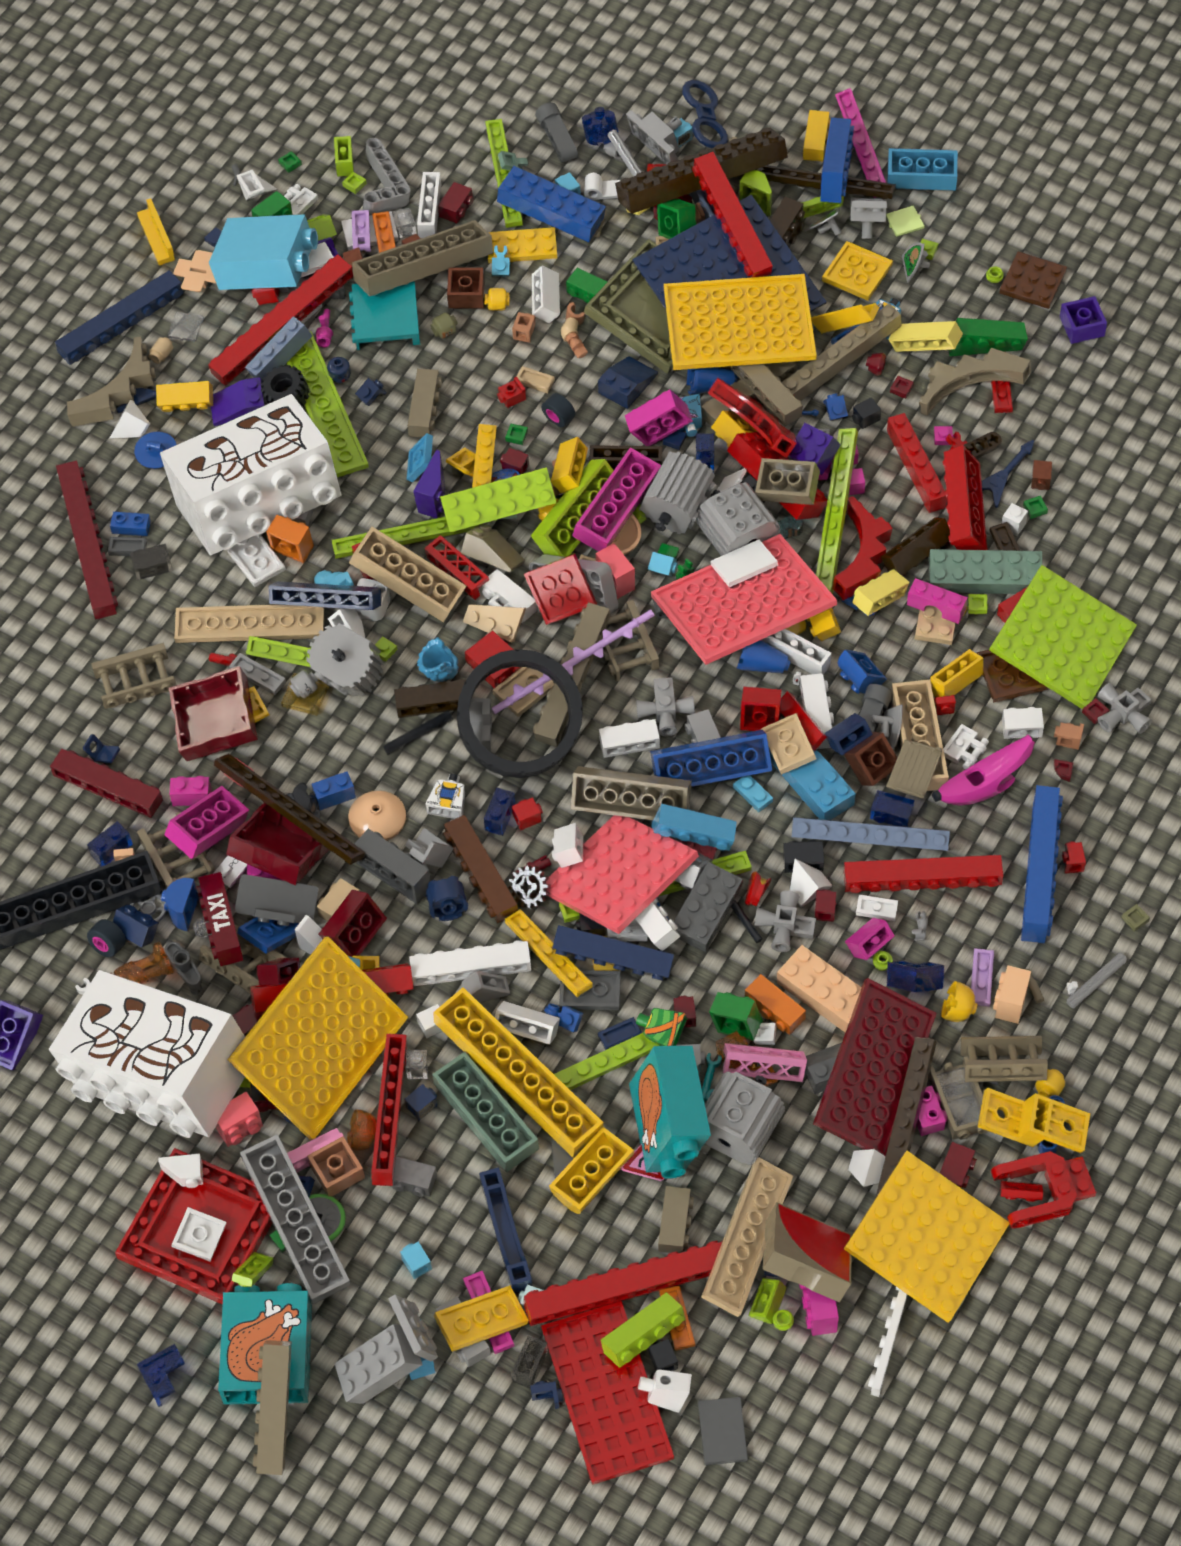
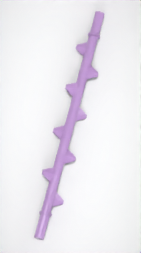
(579, 655)

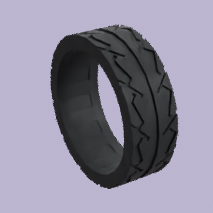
(532, 660)

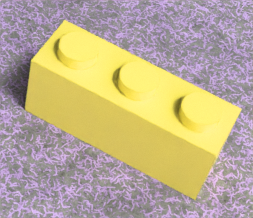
(880, 592)

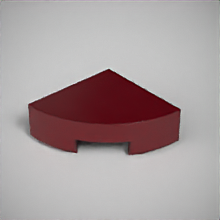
(1063, 769)

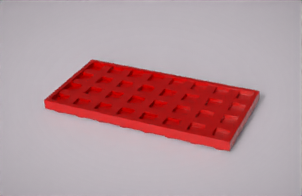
(607, 1410)

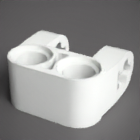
(378, 613)

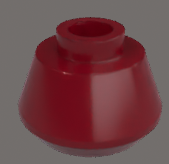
(876, 363)

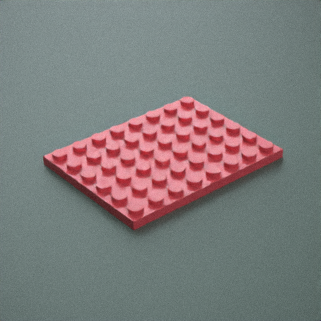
(727, 618)

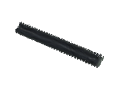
(423, 728)

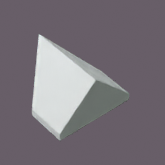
(253, 185)
(131, 423)
(807, 881)
(867, 1166)

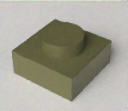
(1135, 917)

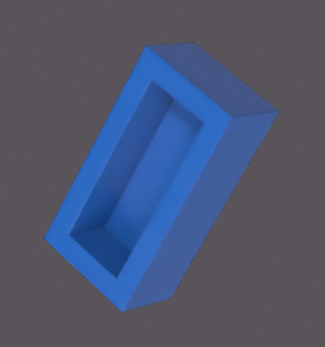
(130, 523)

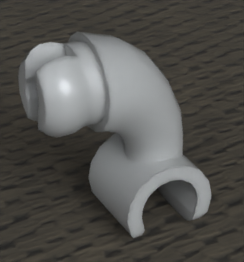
(922, 922)

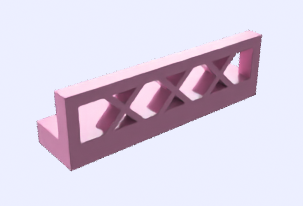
(765, 1055)
(299, 1155)

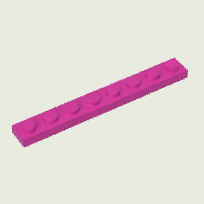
(860, 137)

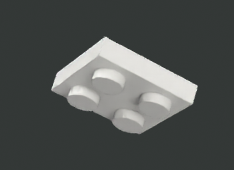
(199, 1234)

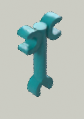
(712, 1065)

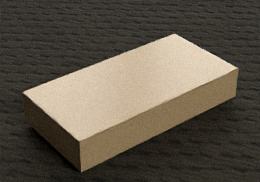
(535, 379)

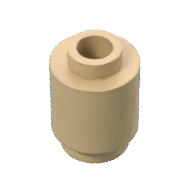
(160, 350)

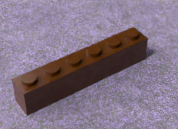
(480, 869)

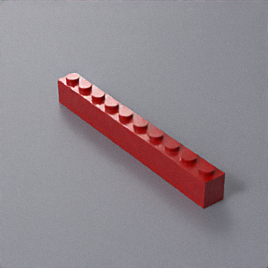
(297, 304)
(620, 1284)

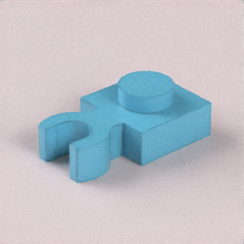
(500, 265)

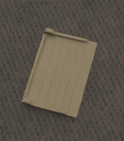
(914, 768)

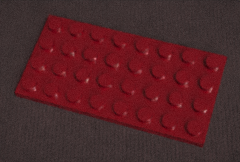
(872, 1067)

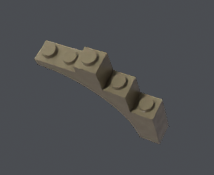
(970, 370)
(102, 403)

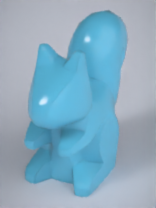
(335, 578)

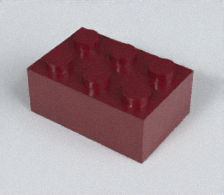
(354, 923)

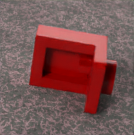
(945, 705)

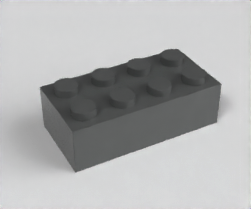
(393, 866)
(707, 906)

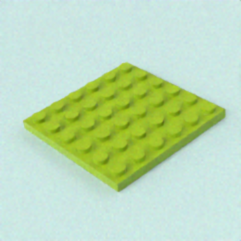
(1063, 637)

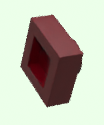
(901, 387)
(1094, 710)

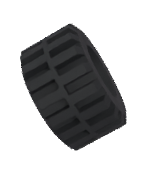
(282, 378)

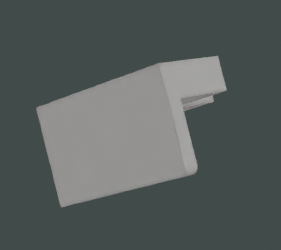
(481, 720)
(429, 849)

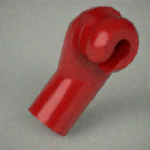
(222, 659)

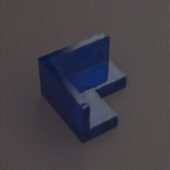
(914, 976)
(155, 1371)

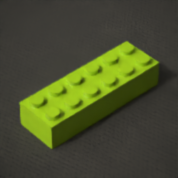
(498, 499)
(557, 528)

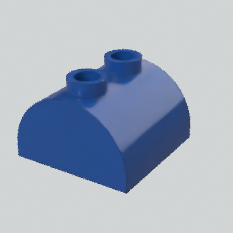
(859, 670)
(181, 902)

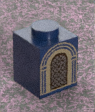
(421, 1101)

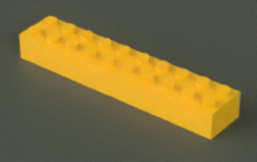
(517, 1072)

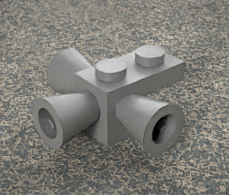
(665, 706)
(1124, 709)
(786, 922)

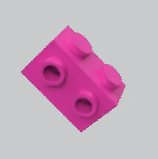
(188, 790)
(869, 938)
(931, 1117)

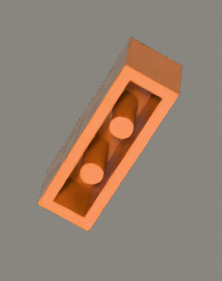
(775, 1004)

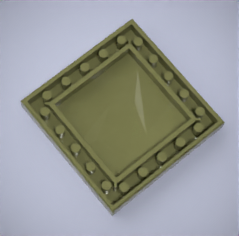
(634, 313)

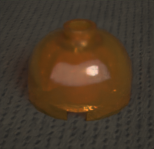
(362, 1130)

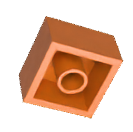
(290, 538)

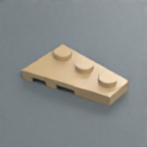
(501, 619)

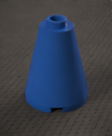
(703, 378)
(763, 658)

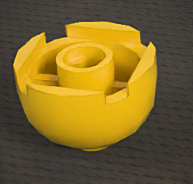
(959, 1003)

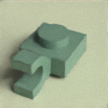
(508, 160)

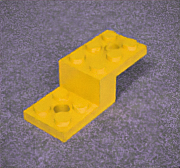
(1034, 1120)

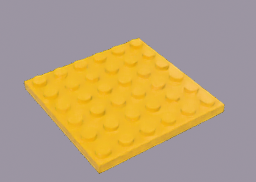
(927, 1236)

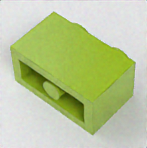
(343, 155)

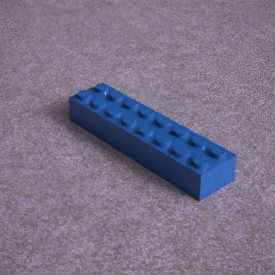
(1042, 864)

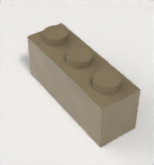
(675, 1220)

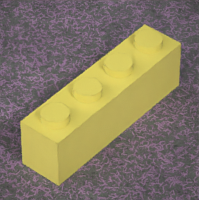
(926, 336)

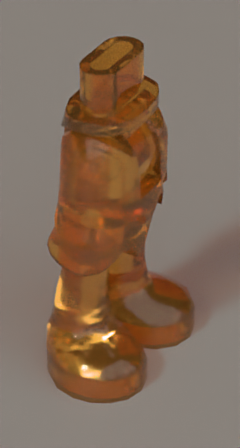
(133, 970)

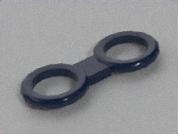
(705, 113)

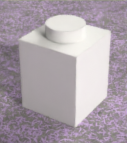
(1016, 518)
(426, 1021)

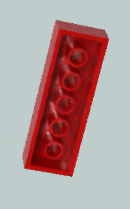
(750, 449)
(964, 500)

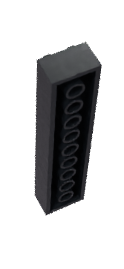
(77, 899)

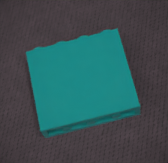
(384, 315)

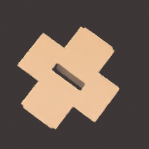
(199, 274)

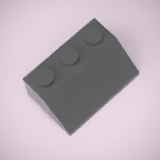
(820, 1066)

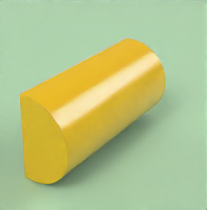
(603, 1154)

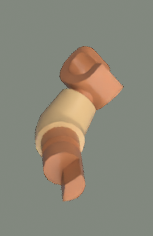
(569, 330)

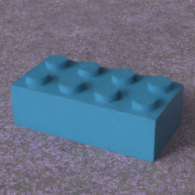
(922, 169)

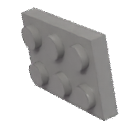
(413, 1327)

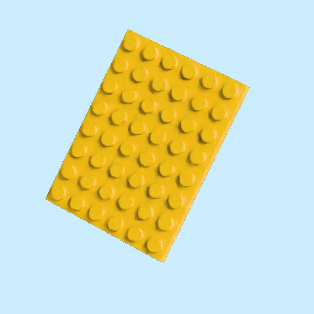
(739, 322)
(318, 1038)

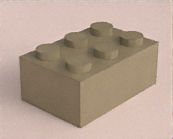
(787, 481)

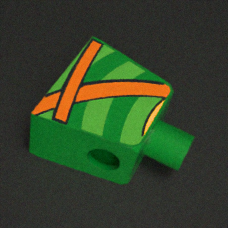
(662, 1026)

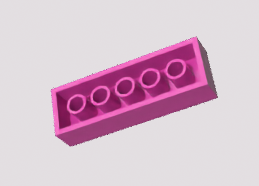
(616, 500)

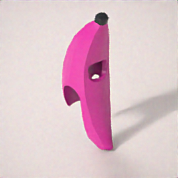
(987, 776)

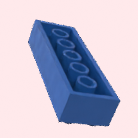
(837, 160)
(551, 203)
(714, 759)

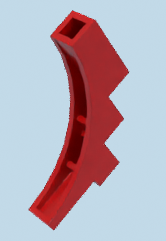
(752, 412)
(865, 566)

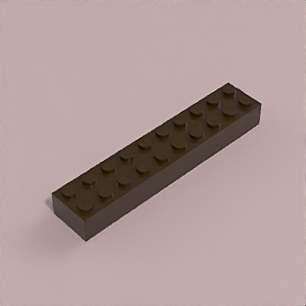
(678, 178)

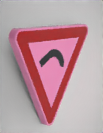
(636, 1166)

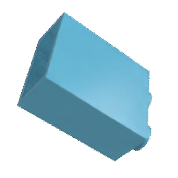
(262, 252)

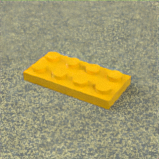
(525, 244)
(481, 1318)

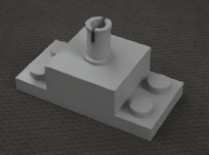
(656, 134)
(868, 211)

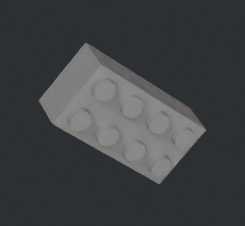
(376, 1365)

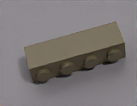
(423, 402)

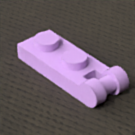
(361, 230)

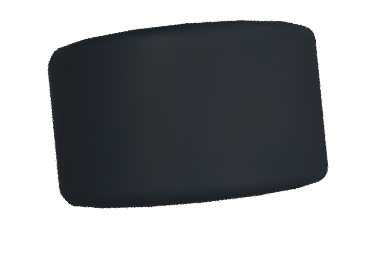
(558, 410)
(106, 938)

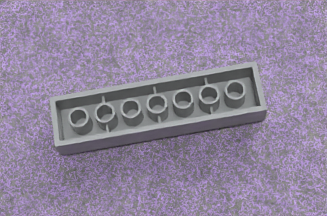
(295, 1219)

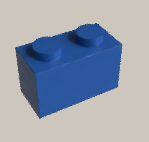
(333, 790)

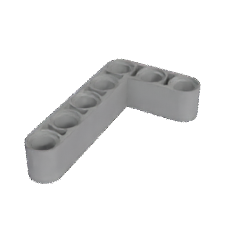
(396, 189)
(598, 577)

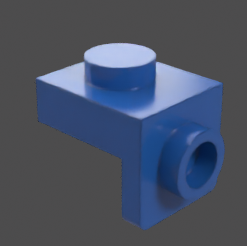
(835, 406)

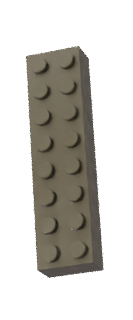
(422, 258)

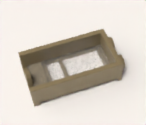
(959, 1100)

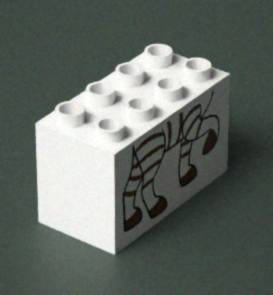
(249, 472)
(150, 1054)

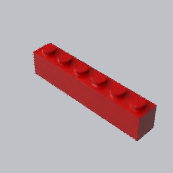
(916, 463)

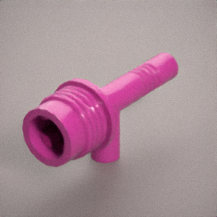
(324, 333)

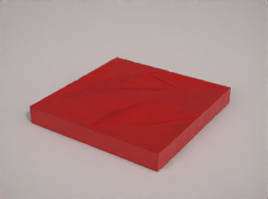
(158, 1220)

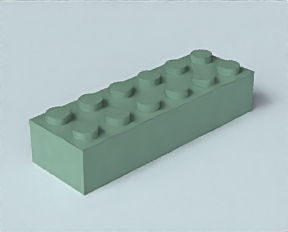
(983, 570)
(485, 1111)

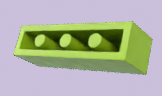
(643, 1329)

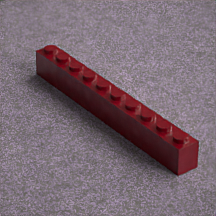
(86, 540)

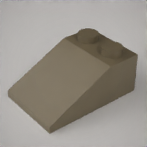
(490, 547)

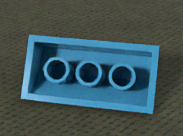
(694, 827)

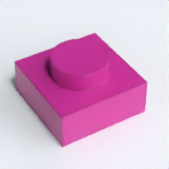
(941, 433)

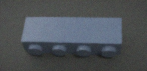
(279, 348)

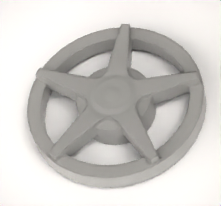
(149, 907)

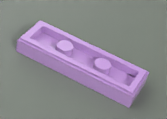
(982, 976)

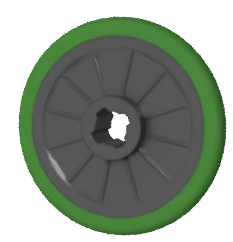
(331, 1213)

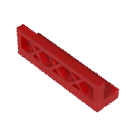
(448, 567)

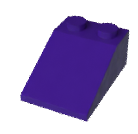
(237, 400)
(431, 488)
(17, 1031)

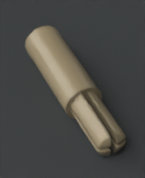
(1035, 989)

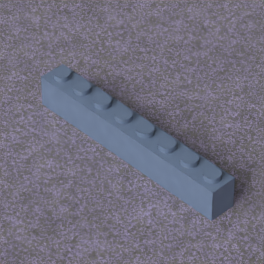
(870, 833)

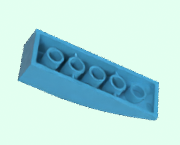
(820, 787)

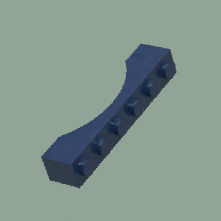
(505, 1230)

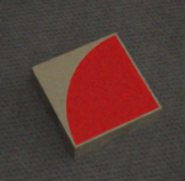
(807, 1252)

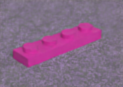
(476, 1286)

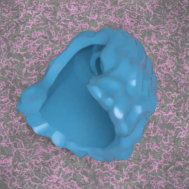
(437, 661)

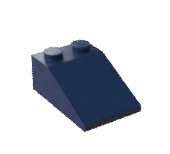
(625, 381)

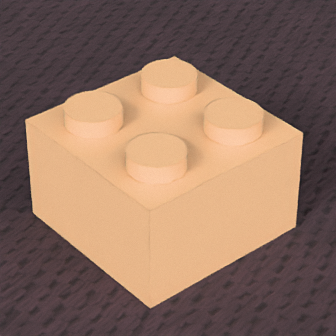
(1011, 994)

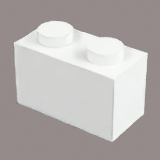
(1022, 722)
(567, 845)

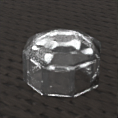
(200, 927)

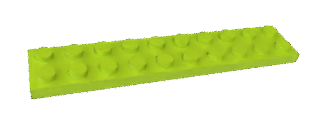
(327, 410)

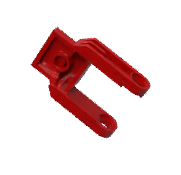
(1066, 1179)

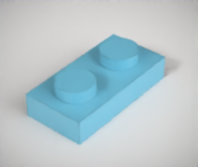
(753, 792)

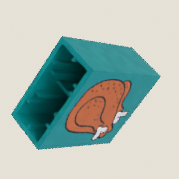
(669, 1110)
(249, 1321)

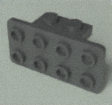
(275, 899)

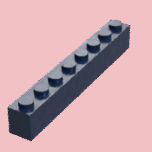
(119, 317)

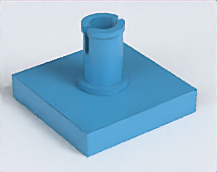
(419, 457)

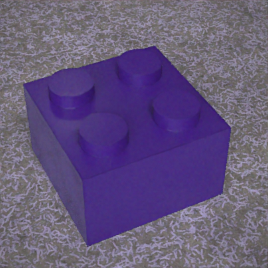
(1083, 319)
(815, 447)

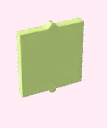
(904, 221)

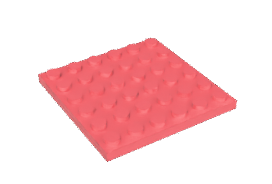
(620, 872)

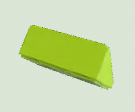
(767, 1300)

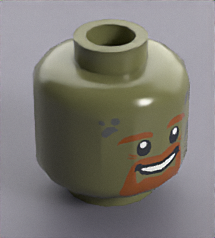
(444, 325)

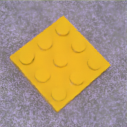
(857, 270)

